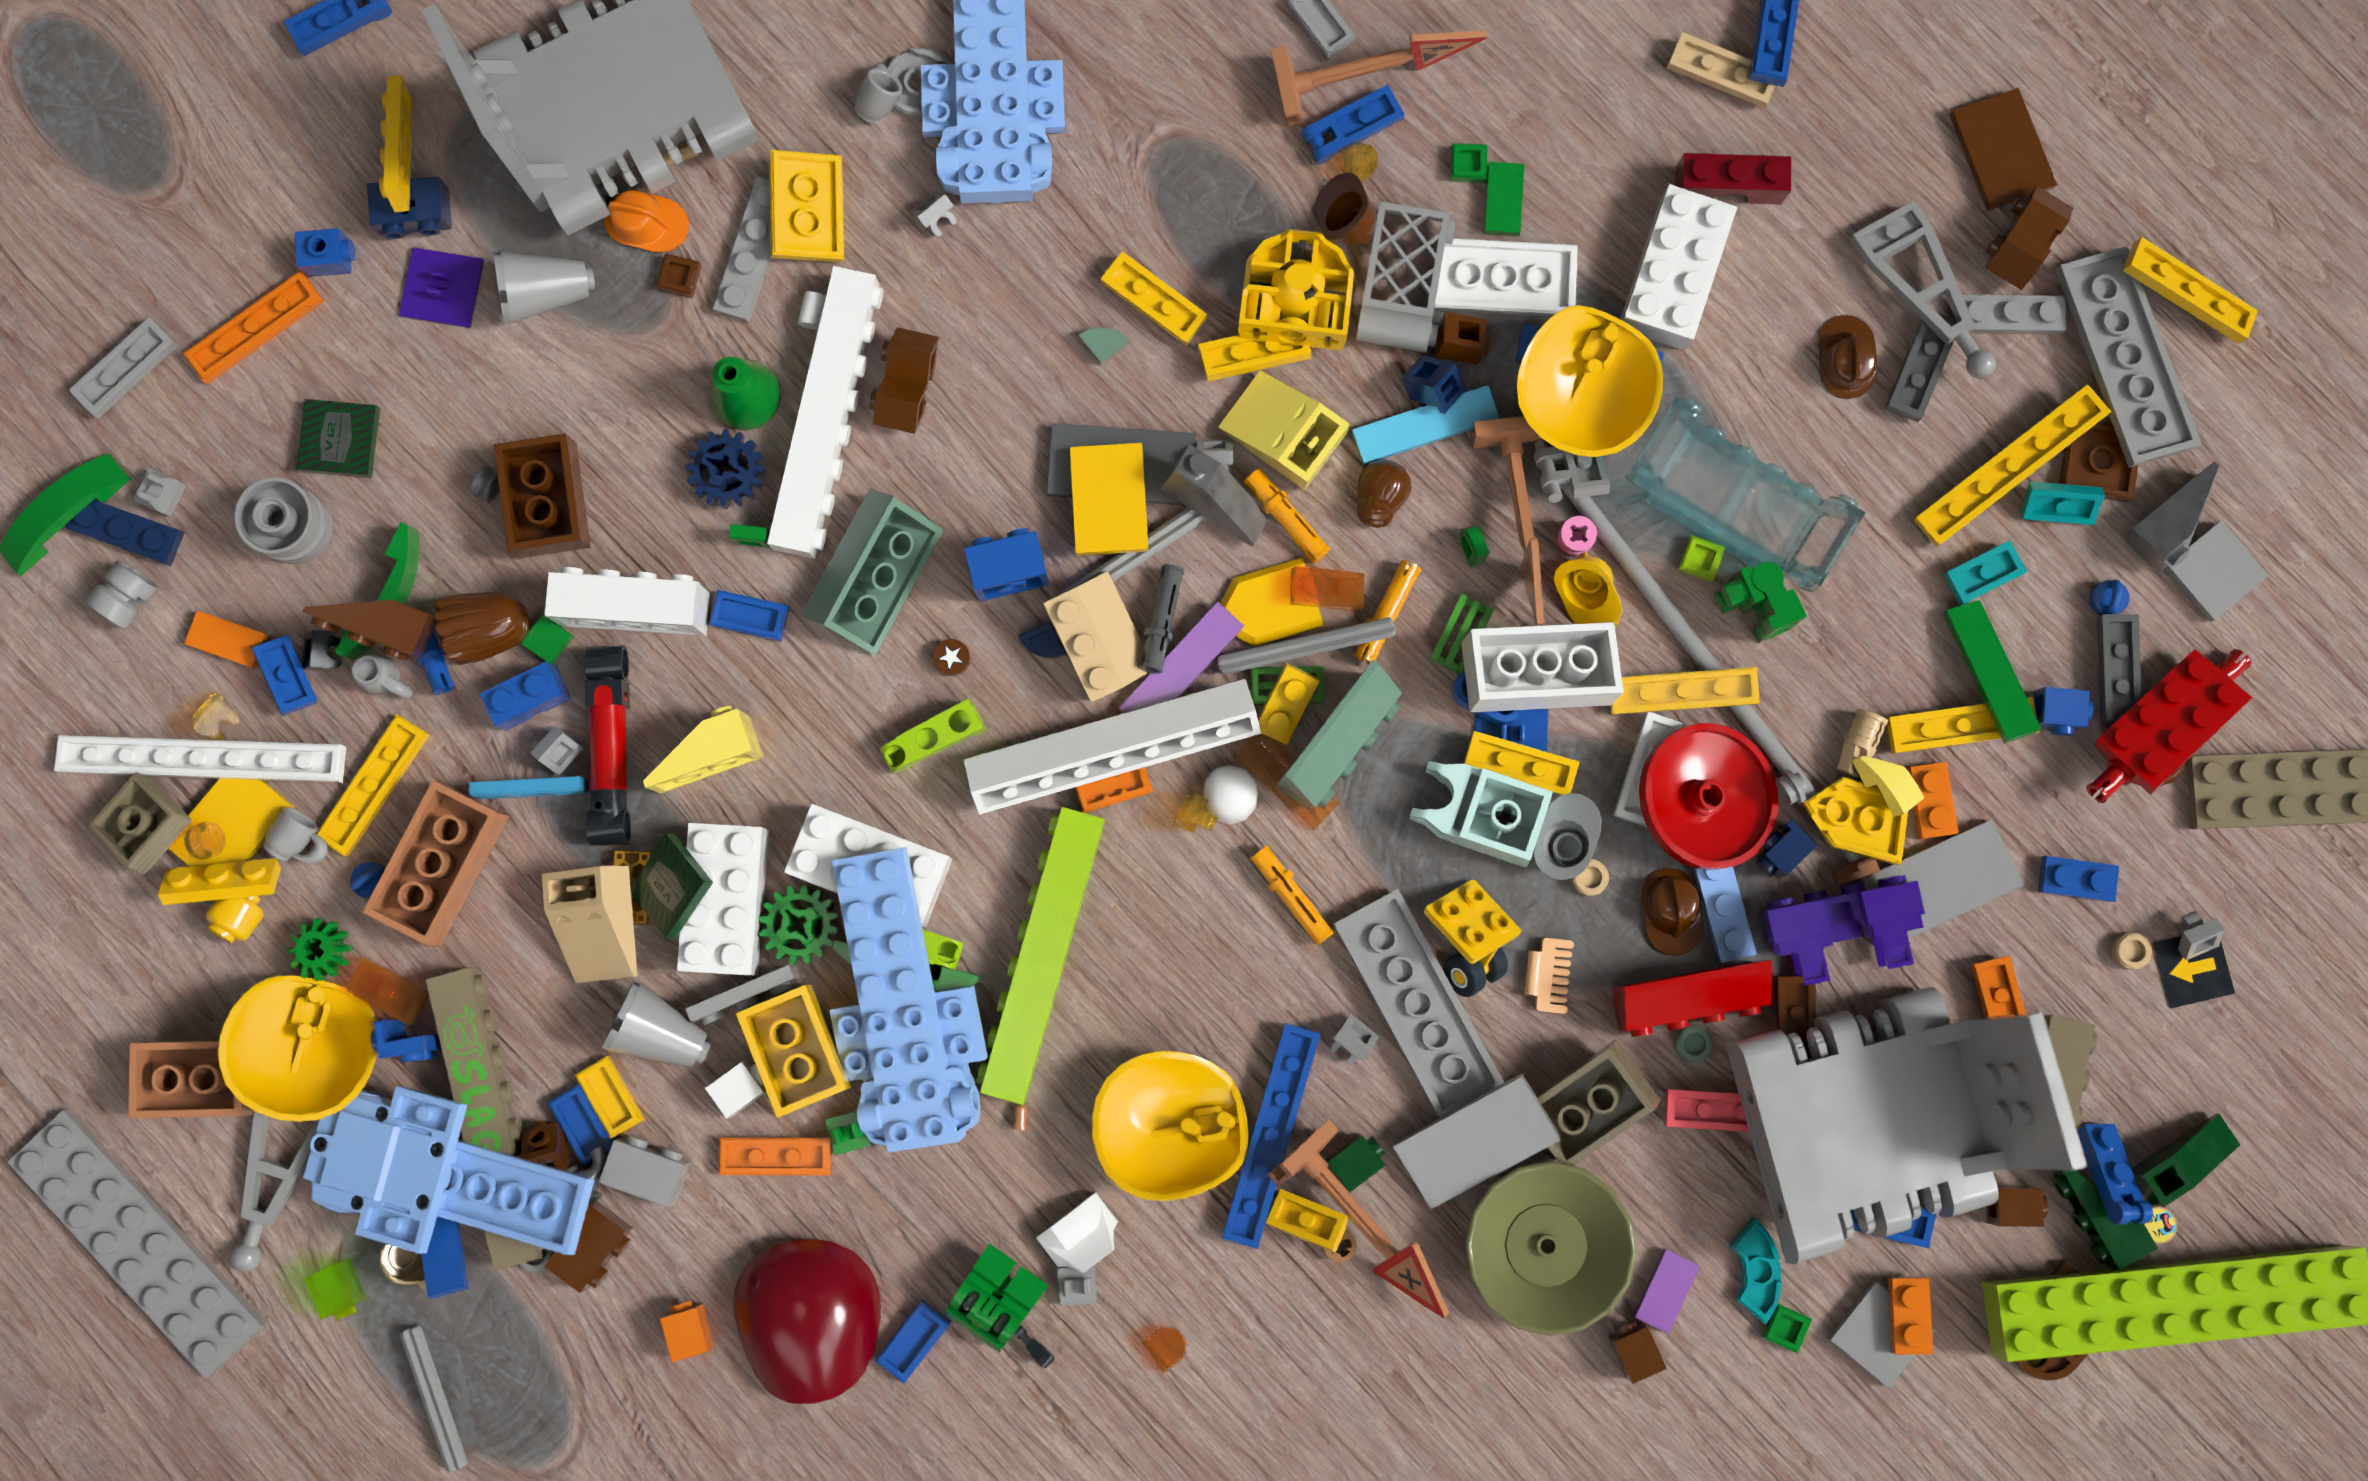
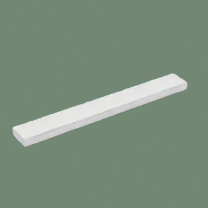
(200, 758)

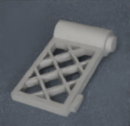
(1397, 323)

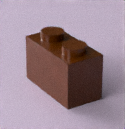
(600, 1239)

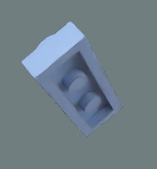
(1725, 914)

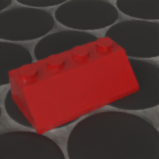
(1693, 996)

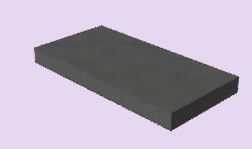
(1160, 453)

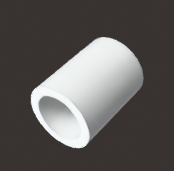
(811, 310)

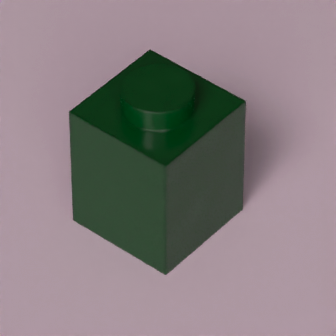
(1357, 1161)

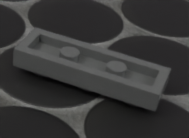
(1919, 373)
(2118, 664)

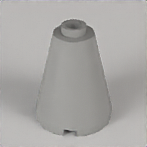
(538, 283)
(654, 1030)

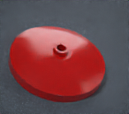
(1708, 796)

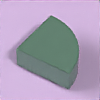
(1103, 342)

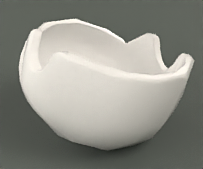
(1230, 794)

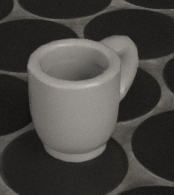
(877, 94)
(379, 675)
(290, 836)

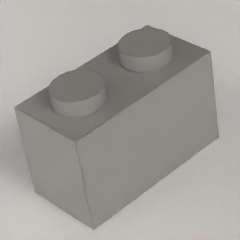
(645, 1171)

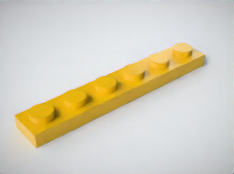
(2012, 465)

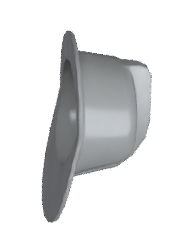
(1568, 836)

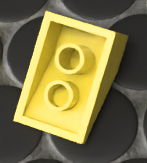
(709, 749)

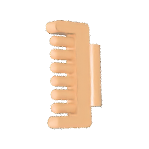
(1541, 971)

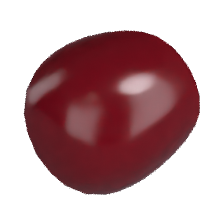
(807, 1319)

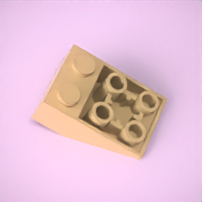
(592, 921)

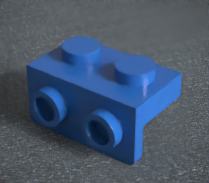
(391, 1041)

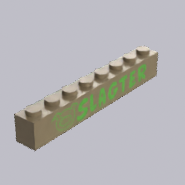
(479, 1081)

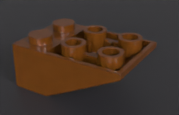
(389, 622)

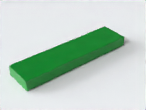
(1992, 671)

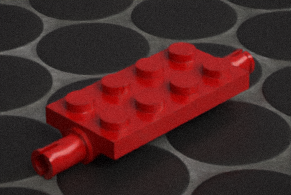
(2170, 723)

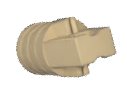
(1861, 739)

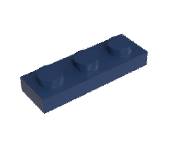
(127, 531)

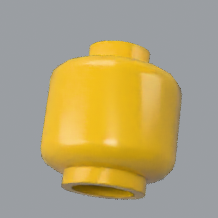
(234, 918)

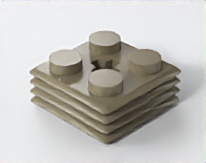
(139, 823)

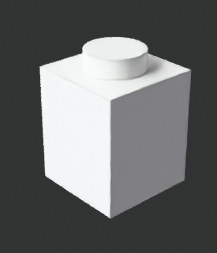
(737, 1089)

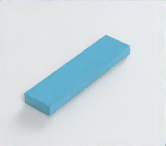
(1423, 426)

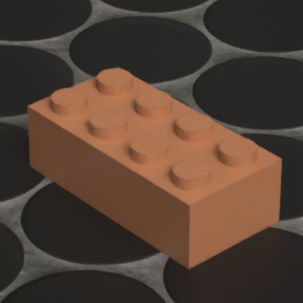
(435, 864)

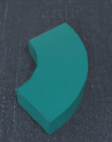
(1760, 1270)

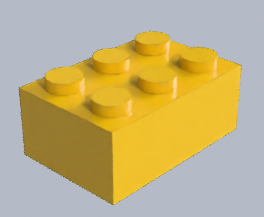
(793, 1050)

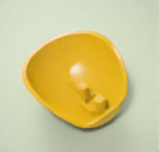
(1589, 382)
(297, 1048)
(1169, 1126)

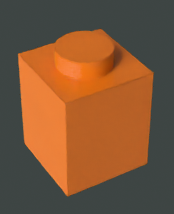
(686, 1331)

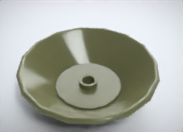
(1589, 1254)

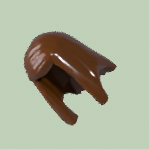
(479, 625)

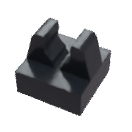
(315, 650)

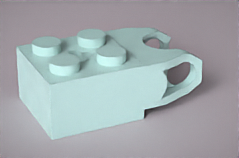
(1475, 803)

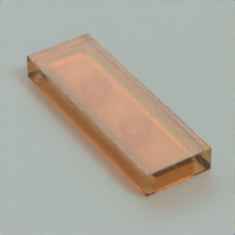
(1268, 766)

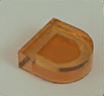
(1166, 1347)

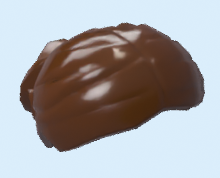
(1381, 492)

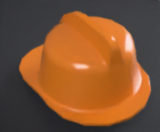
(646, 221)

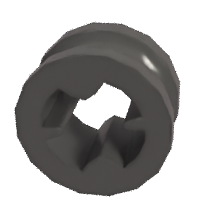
(485, 484)

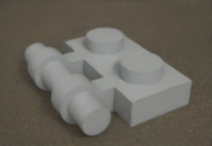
(1582, 473)

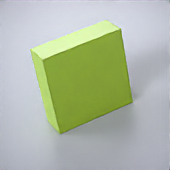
(1701, 558)

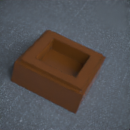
(678, 275)

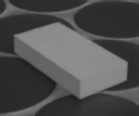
(1322, 25)

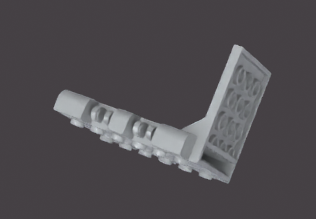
(598, 101)
(1898, 1114)

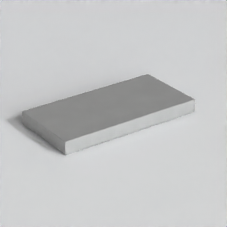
(1957, 874)
(1476, 1141)

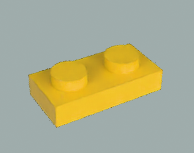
(1287, 703)
(1307, 1220)

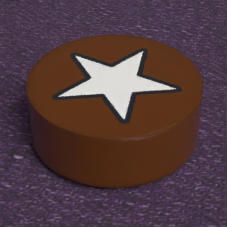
(951, 657)

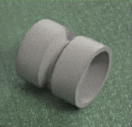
(121, 594)

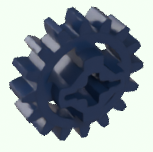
(720, 482)

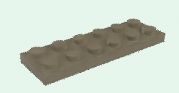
(2278, 789)

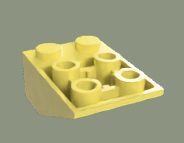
(1284, 428)

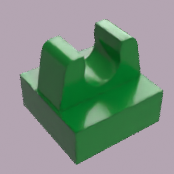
(846, 1133)

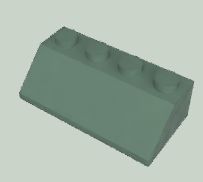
(872, 571)
(1341, 737)

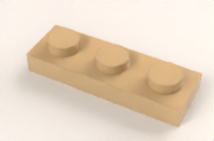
(1718, 69)

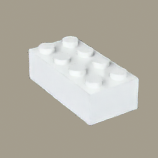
(1678, 266)
(627, 602)
(1542, 667)
(834, 836)
(726, 924)

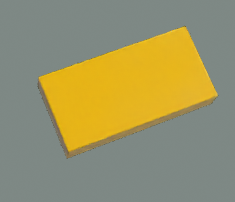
(609, 1097)

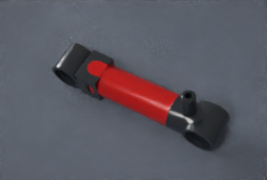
(607, 700)

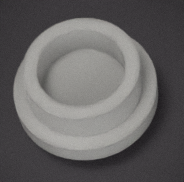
(1791, 787)

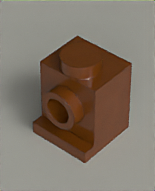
(1462, 338)
(545, 1142)

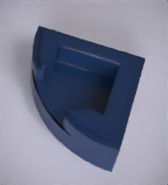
(1042, 641)

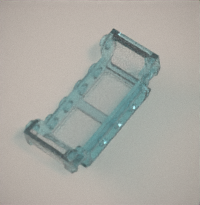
(1740, 500)

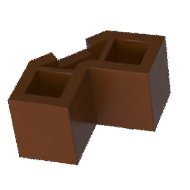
(2028, 240)
(909, 367)

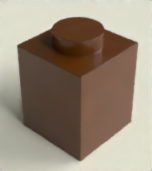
(2018, 1207)
(1636, 1351)

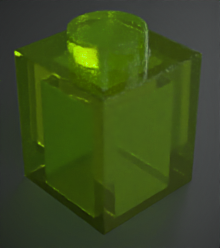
(336, 1290)

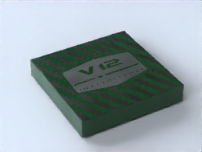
(338, 438)
(670, 886)

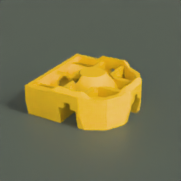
(1286, 297)

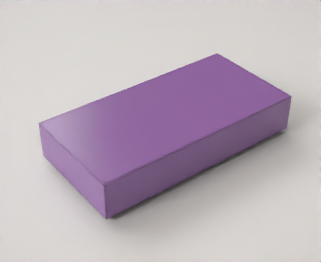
(1666, 1291)

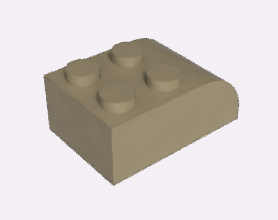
(1596, 1103)

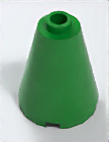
(743, 393)

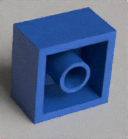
(1006, 565)

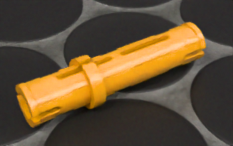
(1281, 509)
(1389, 607)
(1291, 894)

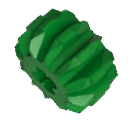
(308, 957)

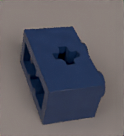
(427, 217)

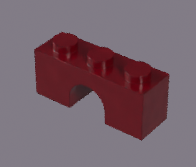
(1758, 177)

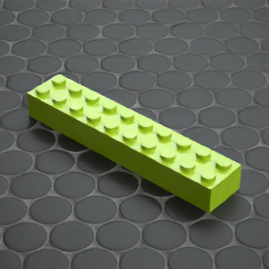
(2177, 1303)

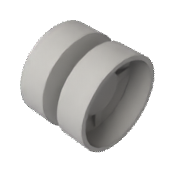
(283, 521)

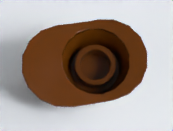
(1345, 210)
(1847, 356)
(1672, 911)

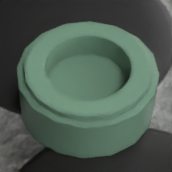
(1693, 1044)

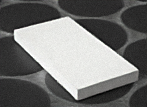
(1506, 277)

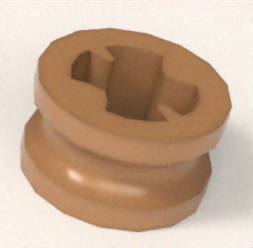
(1336, 1257)

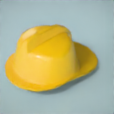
(1588, 590)

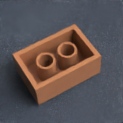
(179, 1081)

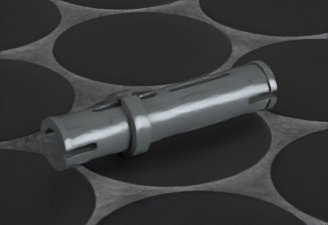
(1159, 633)

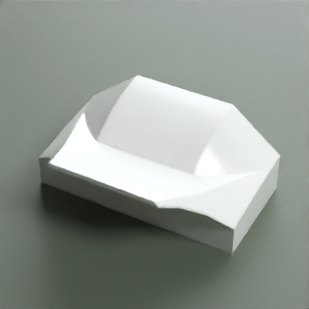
(1081, 1235)

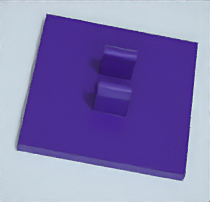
(441, 287)

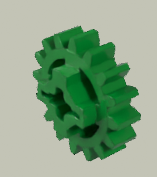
(785, 933)

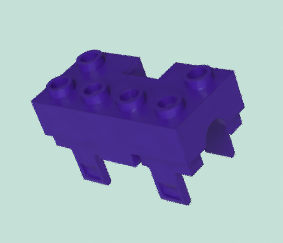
(1820, 920)

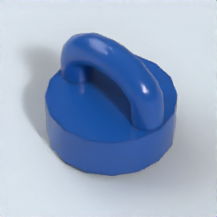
(2109, 597)
(365, 878)

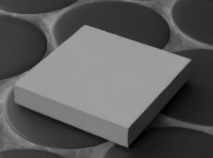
(2217, 571)
(1867, 1336)

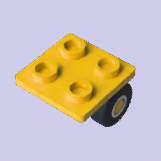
(1478, 932)

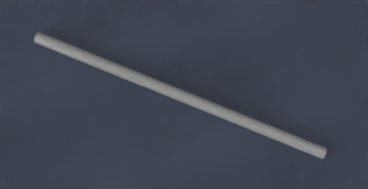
(1686, 636)

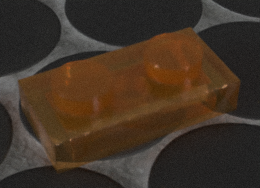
(1327, 588)
(387, 991)

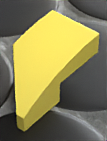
(1893, 782)

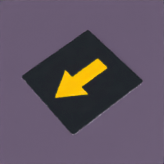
(2192, 979)

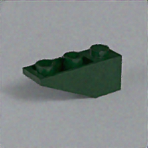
(2184, 1161)
(2112, 1244)

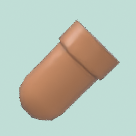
(1019, 1117)

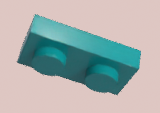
(2062, 503)
(1985, 573)

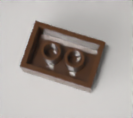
(542, 496)

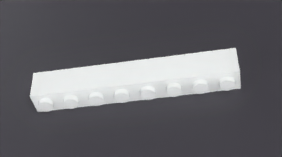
(824, 413)
(1112, 746)

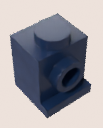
(1434, 383)
(1784, 850)

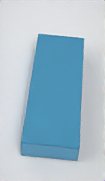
(528, 788)

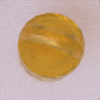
(1360, 160)
(204, 840)

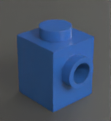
(324, 252)
(2062, 709)

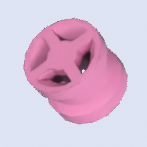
(1571, 541)

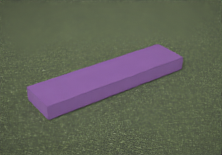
(1187, 659)

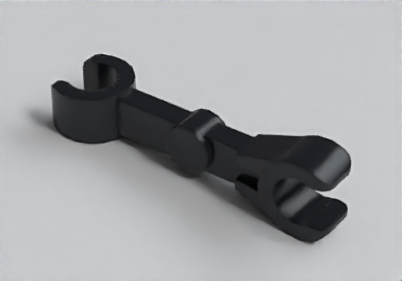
(1036, 1349)

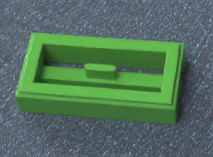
(1475, 607)
(1276, 671)

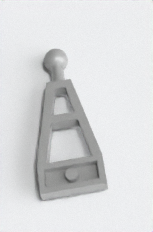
(1899, 232)
(247, 1255)

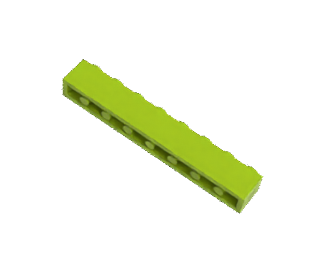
(1042, 955)

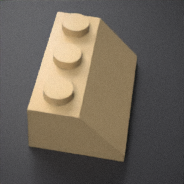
(1097, 636)

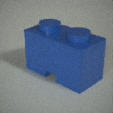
(525, 696)

